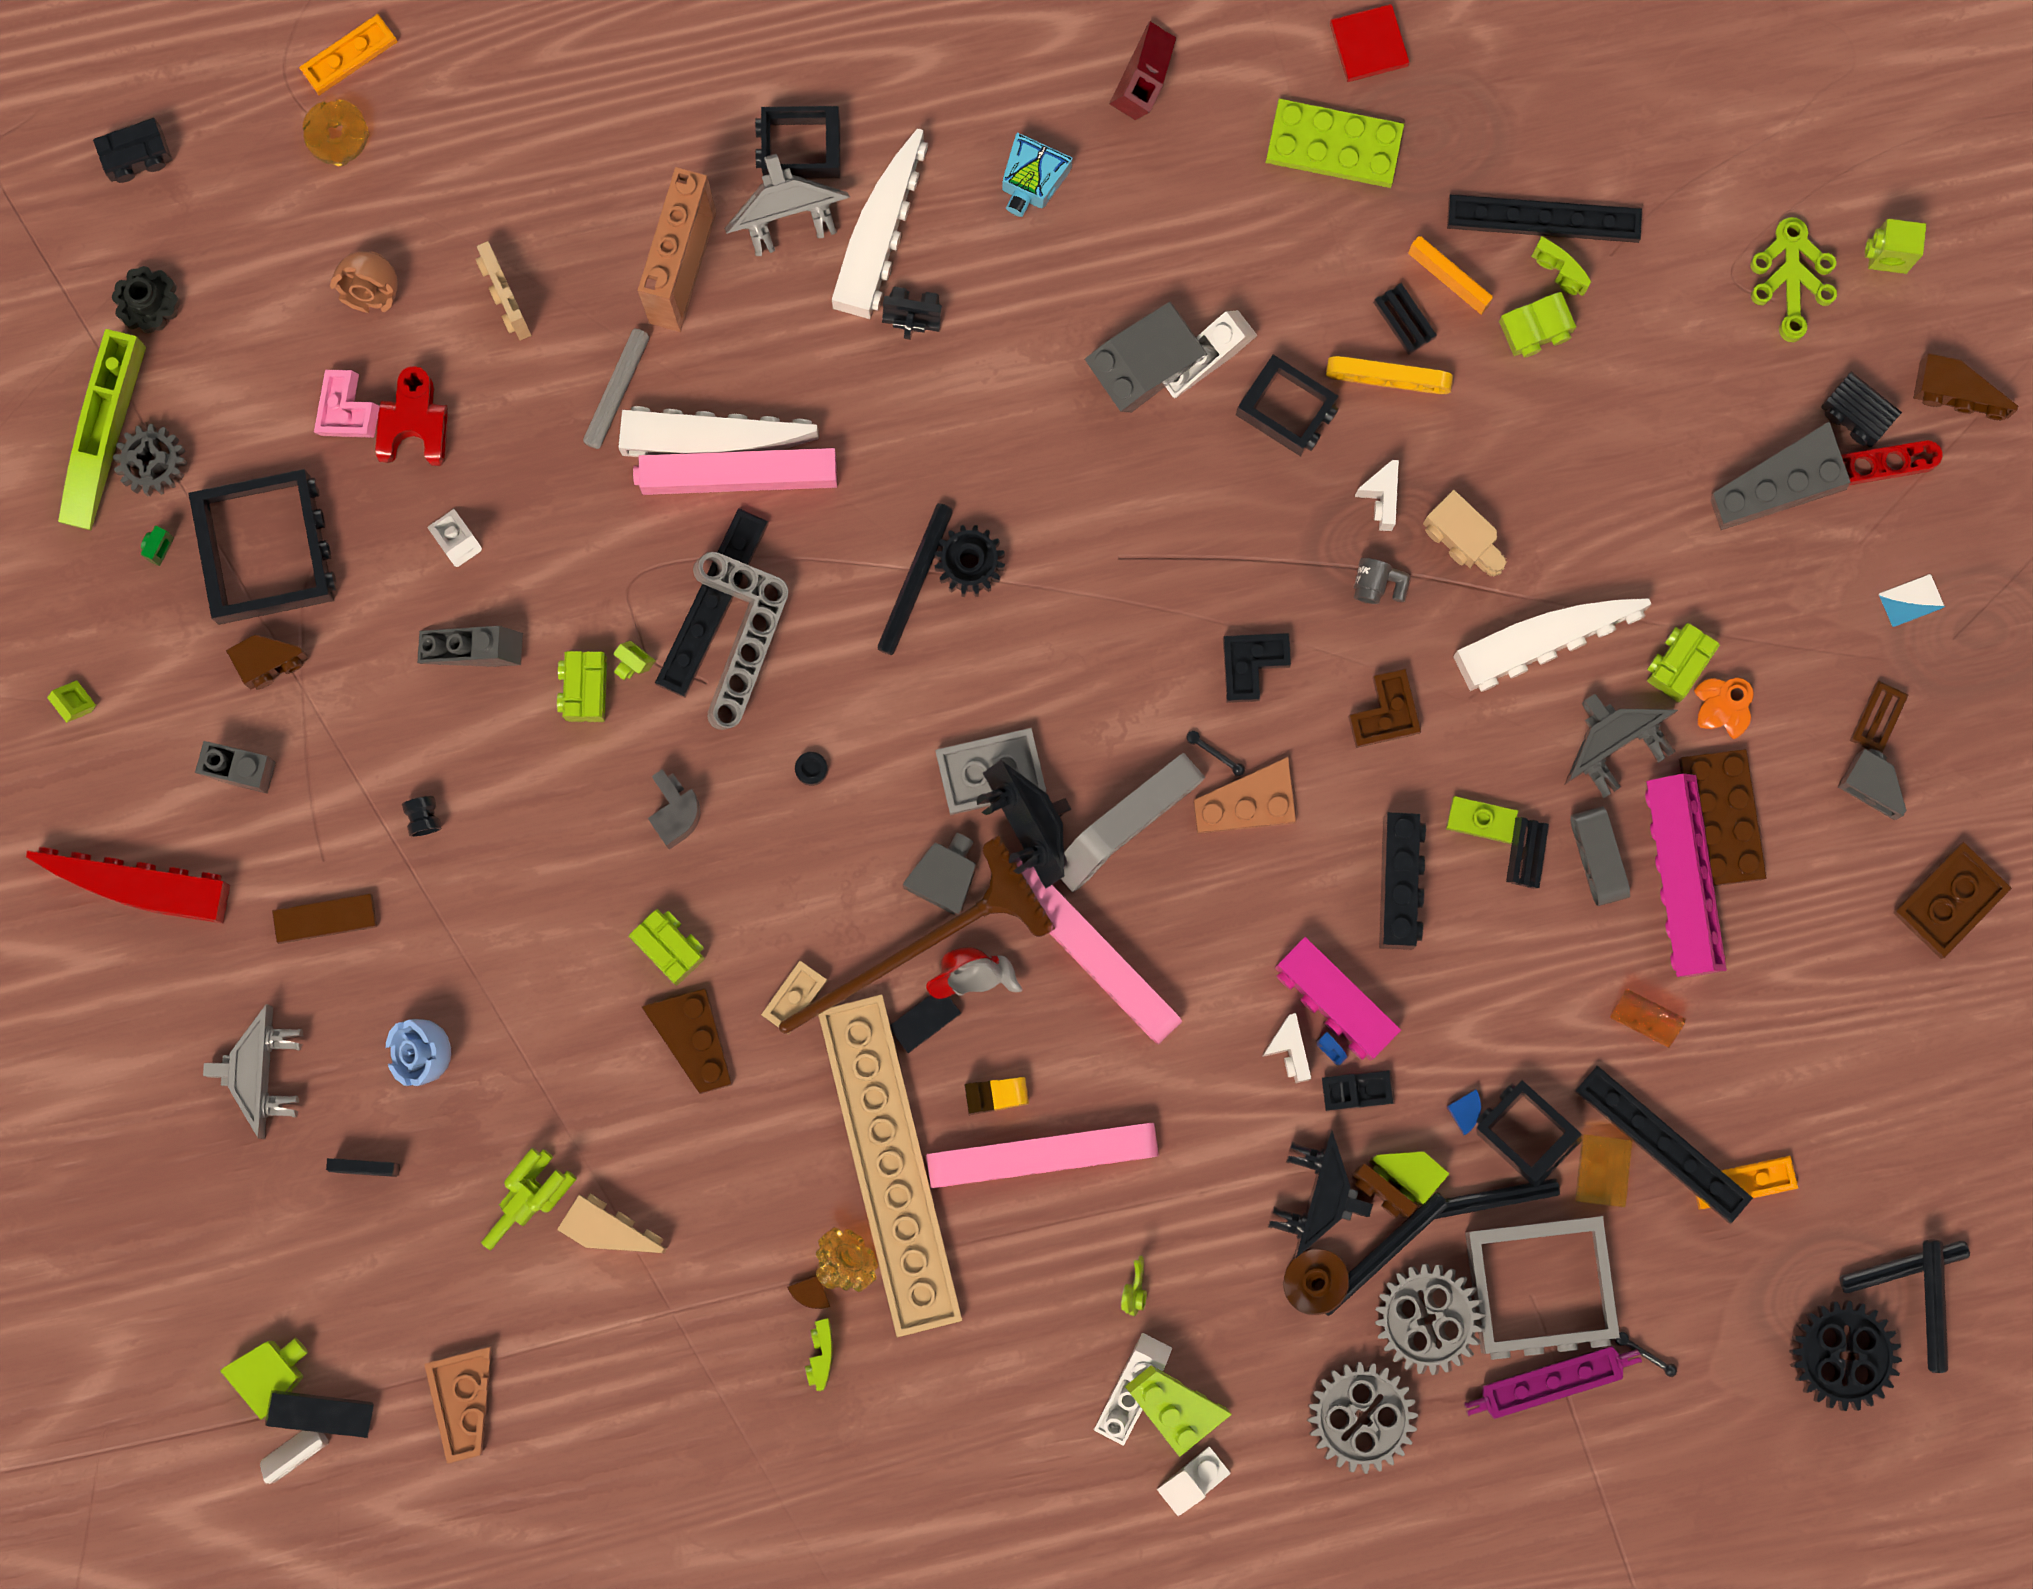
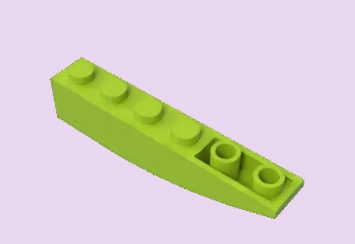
(100, 426)

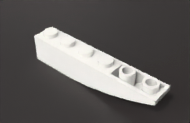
(877, 233)
(677, 433)
(1540, 639)

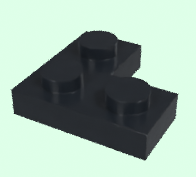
(1245, 656)

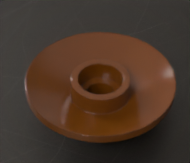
(1309, 1269)

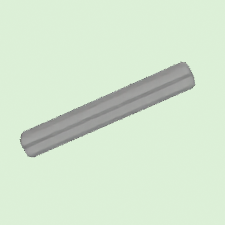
(616, 388)

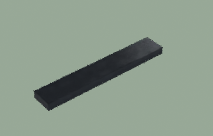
(1544, 218)
(709, 608)
(1664, 1144)

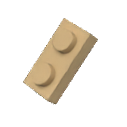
(795, 994)

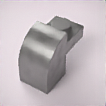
(679, 817)

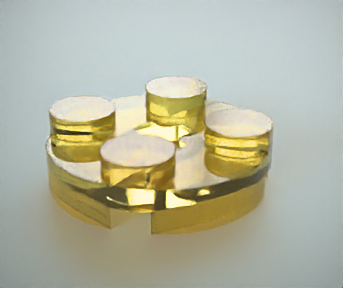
(337, 150)

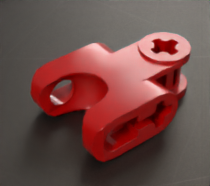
(412, 416)

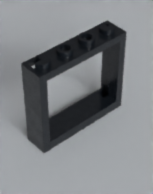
(209, 554)

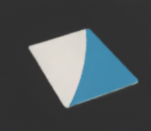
(1911, 600)

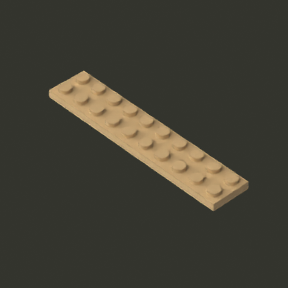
(889, 1166)

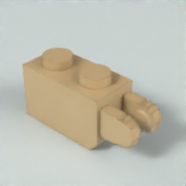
(1465, 534)

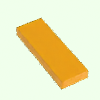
(348, 54)
(1450, 275)
(1762, 1178)

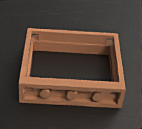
(677, 249)

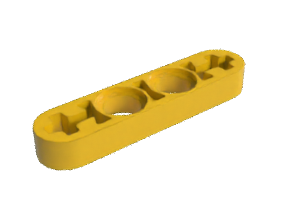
(1389, 375)

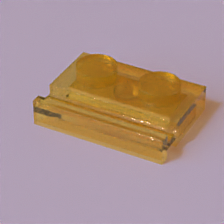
(1603, 1171)

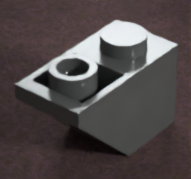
(235, 766)

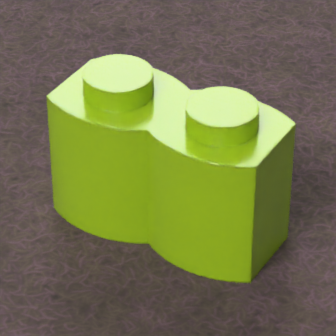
(1537, 325)

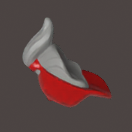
(971, 971)

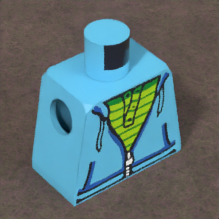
(1033, 174)

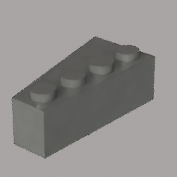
(1786, 480)

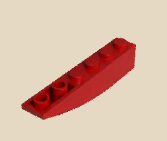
(141, 886)

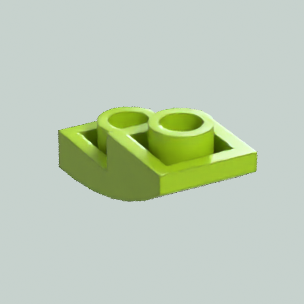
(1571, 275)
(820, 1366)

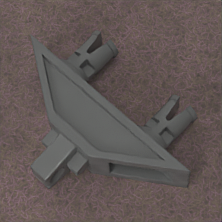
(1610, 732)

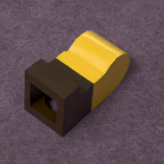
(996, 1095)

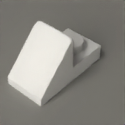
(1383, 487)
(455, 538)
(1289, 1039)
(1193, 1481)

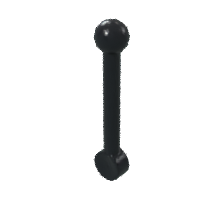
(1194, 738)
(1669, 1369)

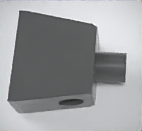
(944, 875)

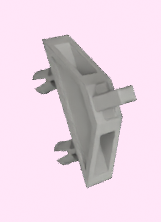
(783, 196)
(248, 1071)

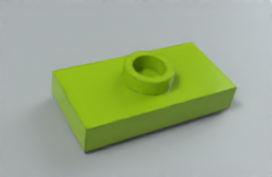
(1481, 820)

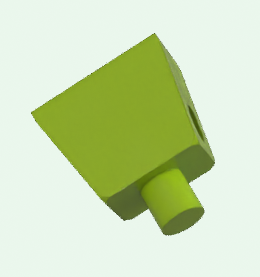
(265, 1370)

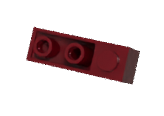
(1144, 73)

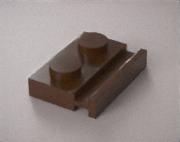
(1394, 1201)

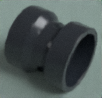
(421, 816)

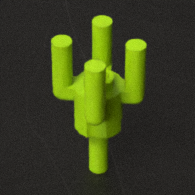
(527, 1194)

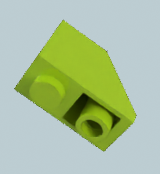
(1412, 1172)

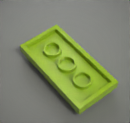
(1334, 143)

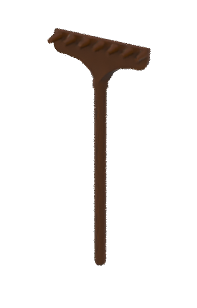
(1006, 894)

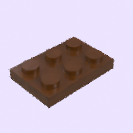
(1952, 900)

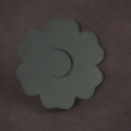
(146, 299)

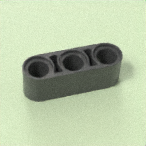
(1600, 856)

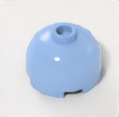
(418, 1051)

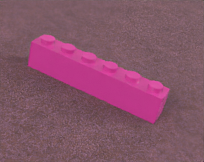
(1685, 875)

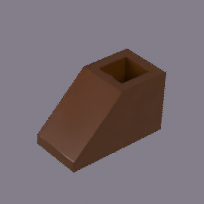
(263, 658)

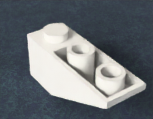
(1221, 342)
(1122, 1409)

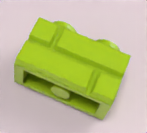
(1682, 662)
(583, 686)
(667, 946)

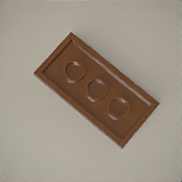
(1728, 815)

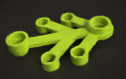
(1793, 273)

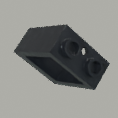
(801, 116)
(1248, 413)
(1555, 1154)

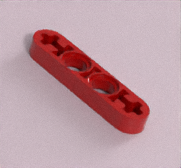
(1882, 471)

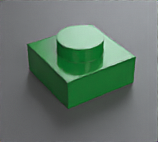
(156, 544)

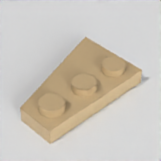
(501, 291)

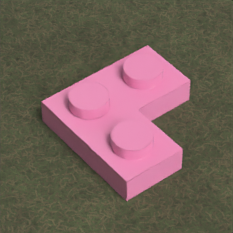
(337, 410)

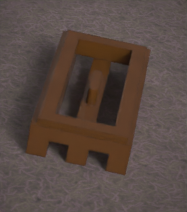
(1867, 742)

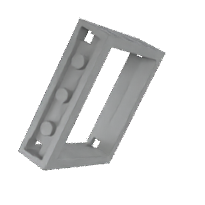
(1536, 1345)

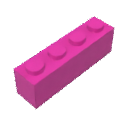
(1337, 999)

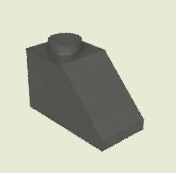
(1874, 783)

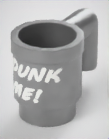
(1372, 581)

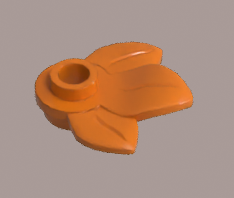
(1721, 709)

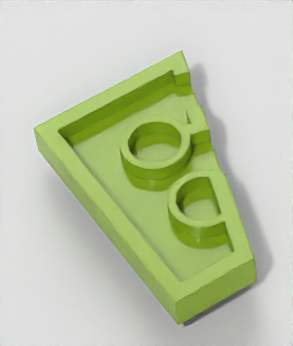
(1175, 1409)

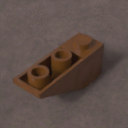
(1956, 385)

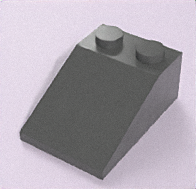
(1145, 357)

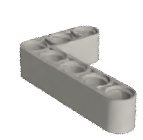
(746, 634)
(1128, 819)

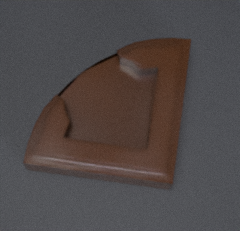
(810, 1293)

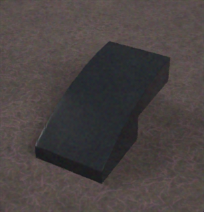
(1358, 1090)

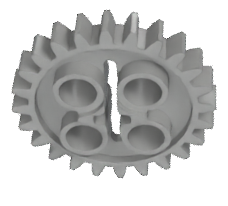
(1458, 1308)
(1384, 1438)

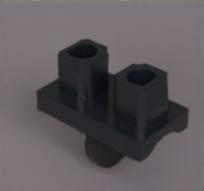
(912, 314)

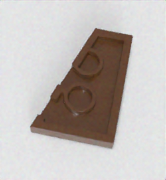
(692, 1037)

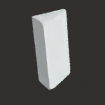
(291, 1455)

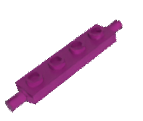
(1552, 1382)

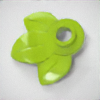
(1133, 1296)

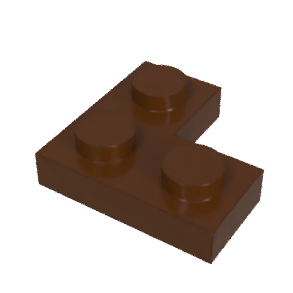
(1395, 716)

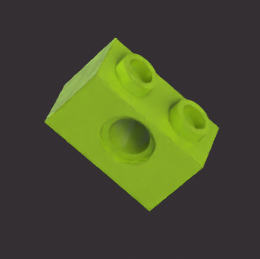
(1896, 246)

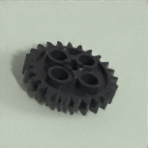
(1815, 1353)

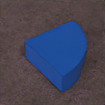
(1332, 1049)
(1466, 1111)

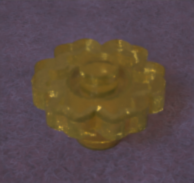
(845, 1261)

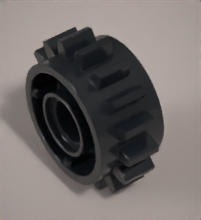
(967, 543)

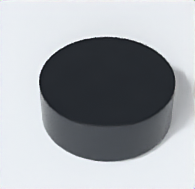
(811, 768)

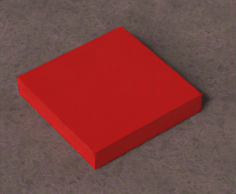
(1369, 43)

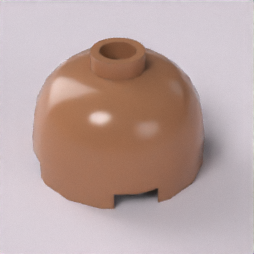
(365, 281)

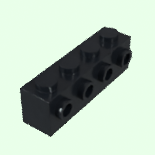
(1400, 881)

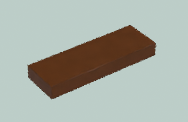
(324, 918)

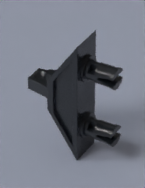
(1032, 819)
(1329, 1199)

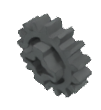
(163, 462)

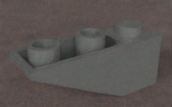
(471, 646)

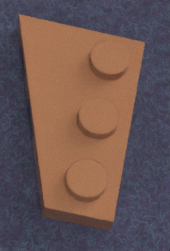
(1250, 802)
(460, 1401)

